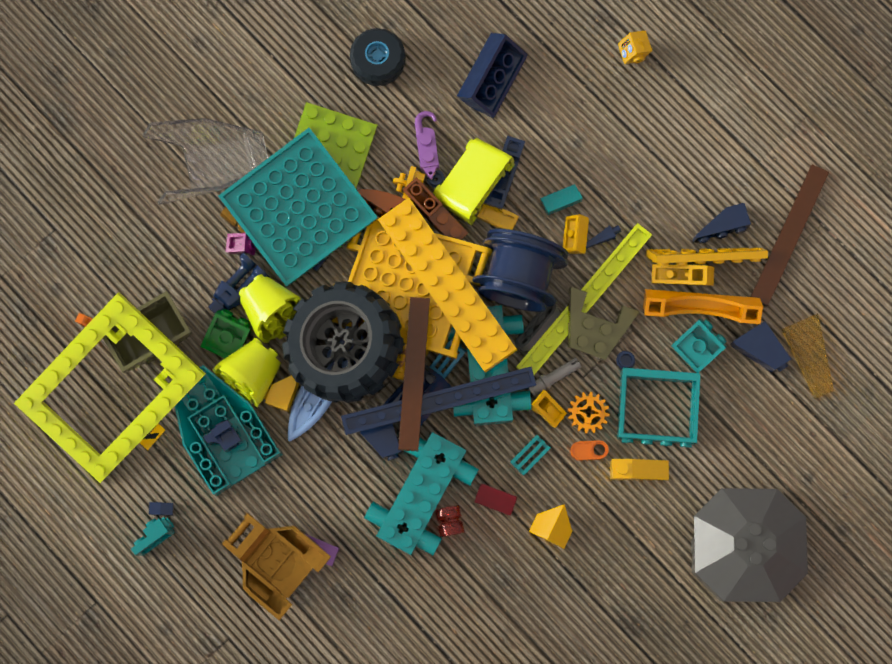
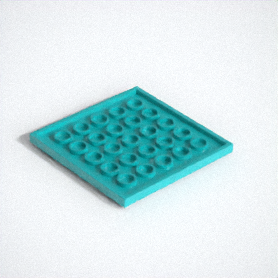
(298, 207)

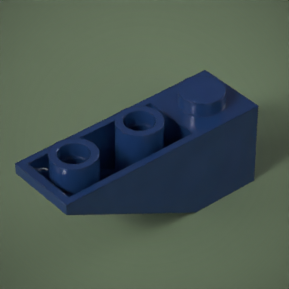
(729, 220)

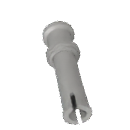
(545, 381)

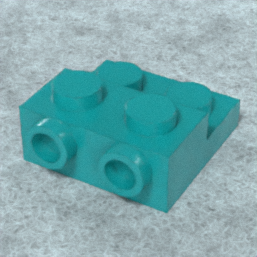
(699, 345)
(156, 533)

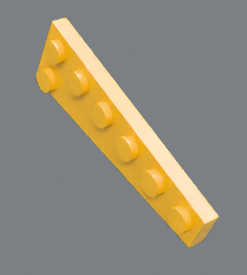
(736, 255)

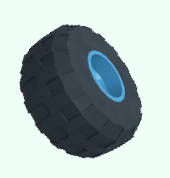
(377, 57)

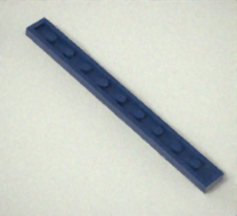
(441, 400)

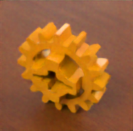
(578, 411)

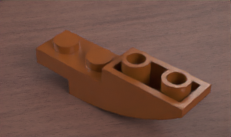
(380, 200)
(433, 210)

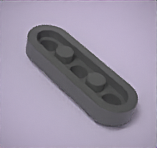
(537, 328)

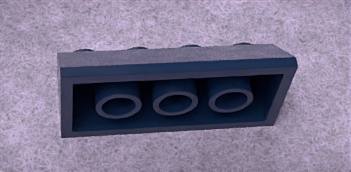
(492, 74)

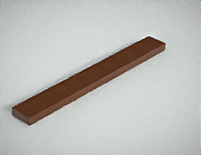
(789, 234)
(414, 374)

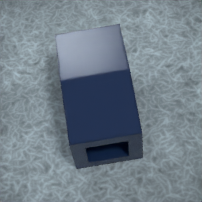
(160, 508)

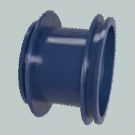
(520, 270)

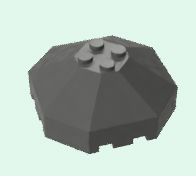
(749, 545)

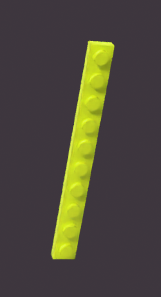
(595, 288)

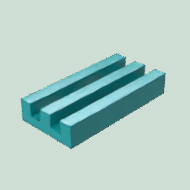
(541, 443)

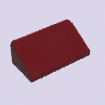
(495, 499)

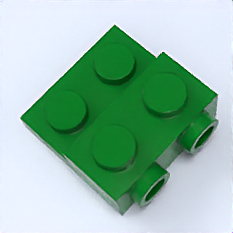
(226, 333)

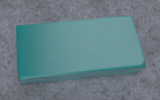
(561, 199)

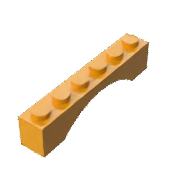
(736, 308)

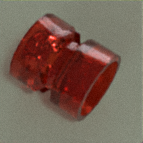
(449, 521)

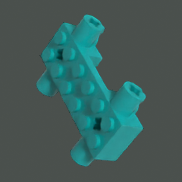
(507, 402)
(421, 495)

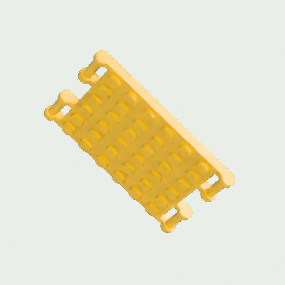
(387, 272)

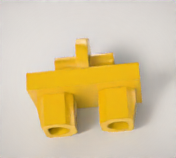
(401, 182)

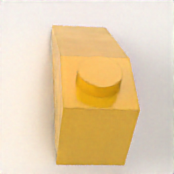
(683, 274)
(639, 469)

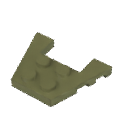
(592, 333)

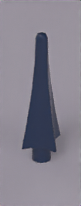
(604, 236)

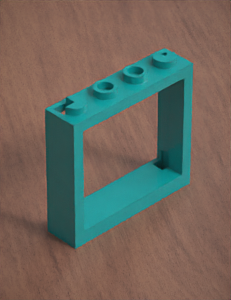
(658, 375)

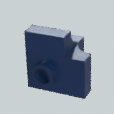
(225, 435)

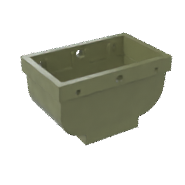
(166, 317)

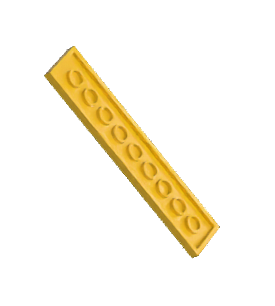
(447, 285)

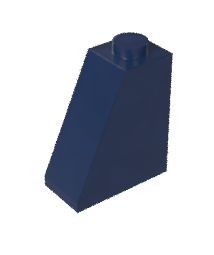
(763, 348)
(384, 441)

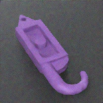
(426, 145)

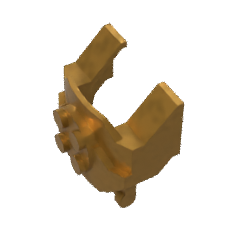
(274, 562)

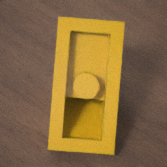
(548, 409)

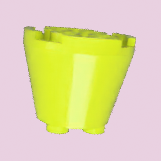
(268, 307)
(249, 371)

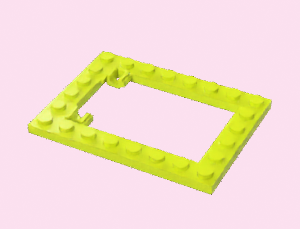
(129, 320)

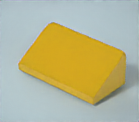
(576, 234)

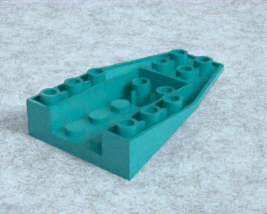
(201, 411)

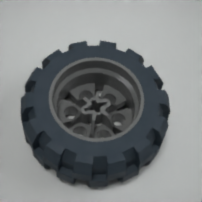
(315, 322)

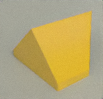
(553, 526)

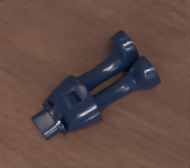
(226, 295)

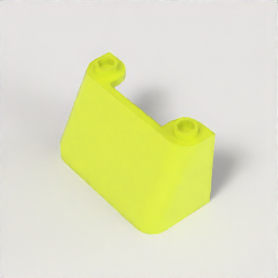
(473, 179)

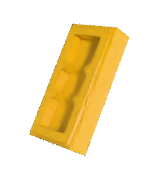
(499, 218)

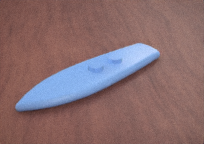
(308, 407)

